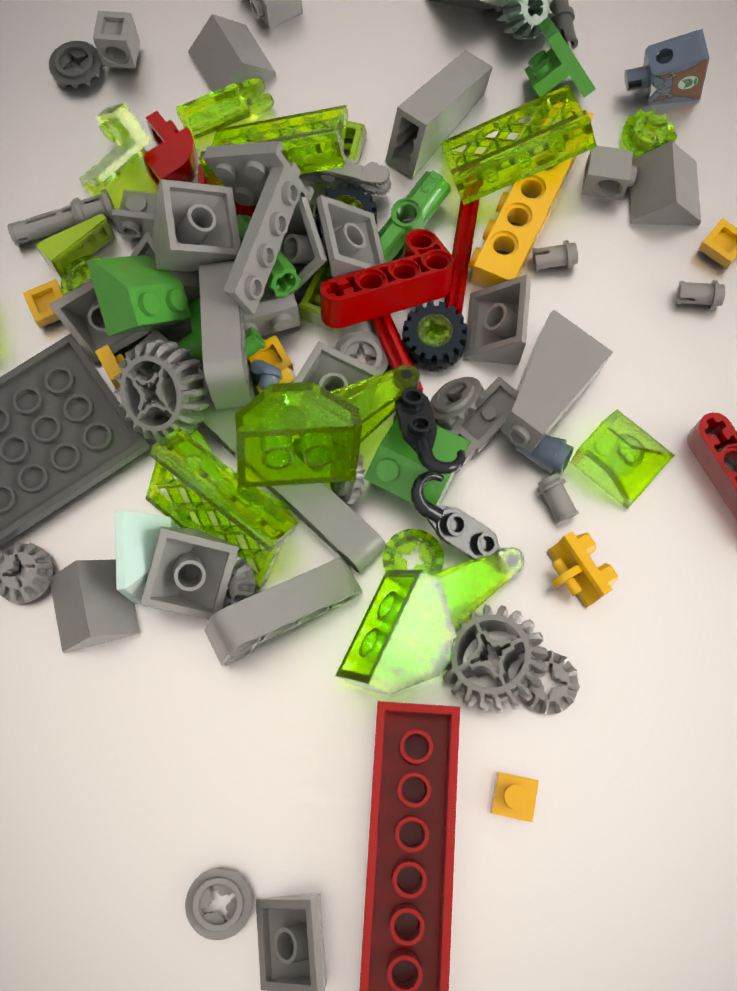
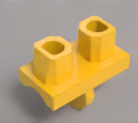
(579, 571)

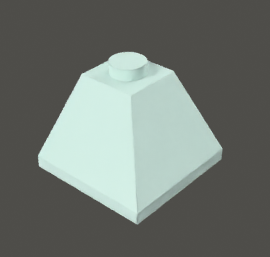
(135, 545)

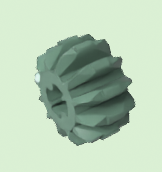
(524, 16)

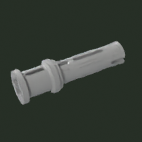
(61, 219)

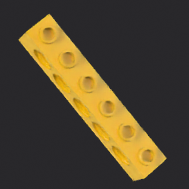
(531, 213)

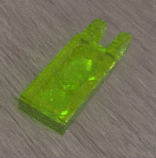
(225, 107)

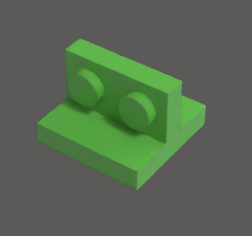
(556, 64)

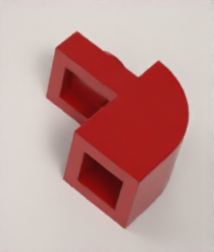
(175, 152)

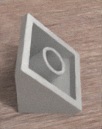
(228, 54)
(665, 188)
(348, 237)
(83, 319)
(498, 322)
(333, 368)
(189, 572)
(90, 606)
(291, 943)

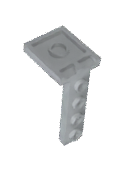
(263, 179)

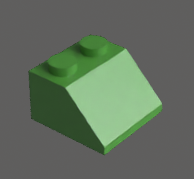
(137, 295)
(397, 464)

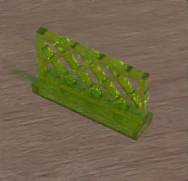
(307, 148)
(531, 152)
(211, 479)

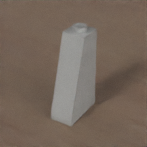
(435, 112)
(554, 378)

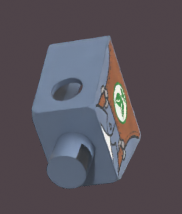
(672, 70)

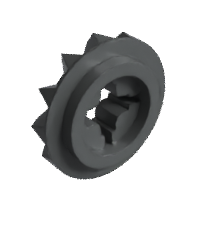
(82, 54)

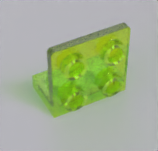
(123, 128)

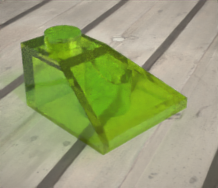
(621, 458)

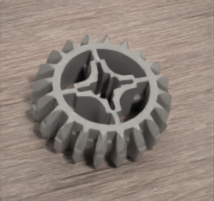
(172, 389)
(507, 653)

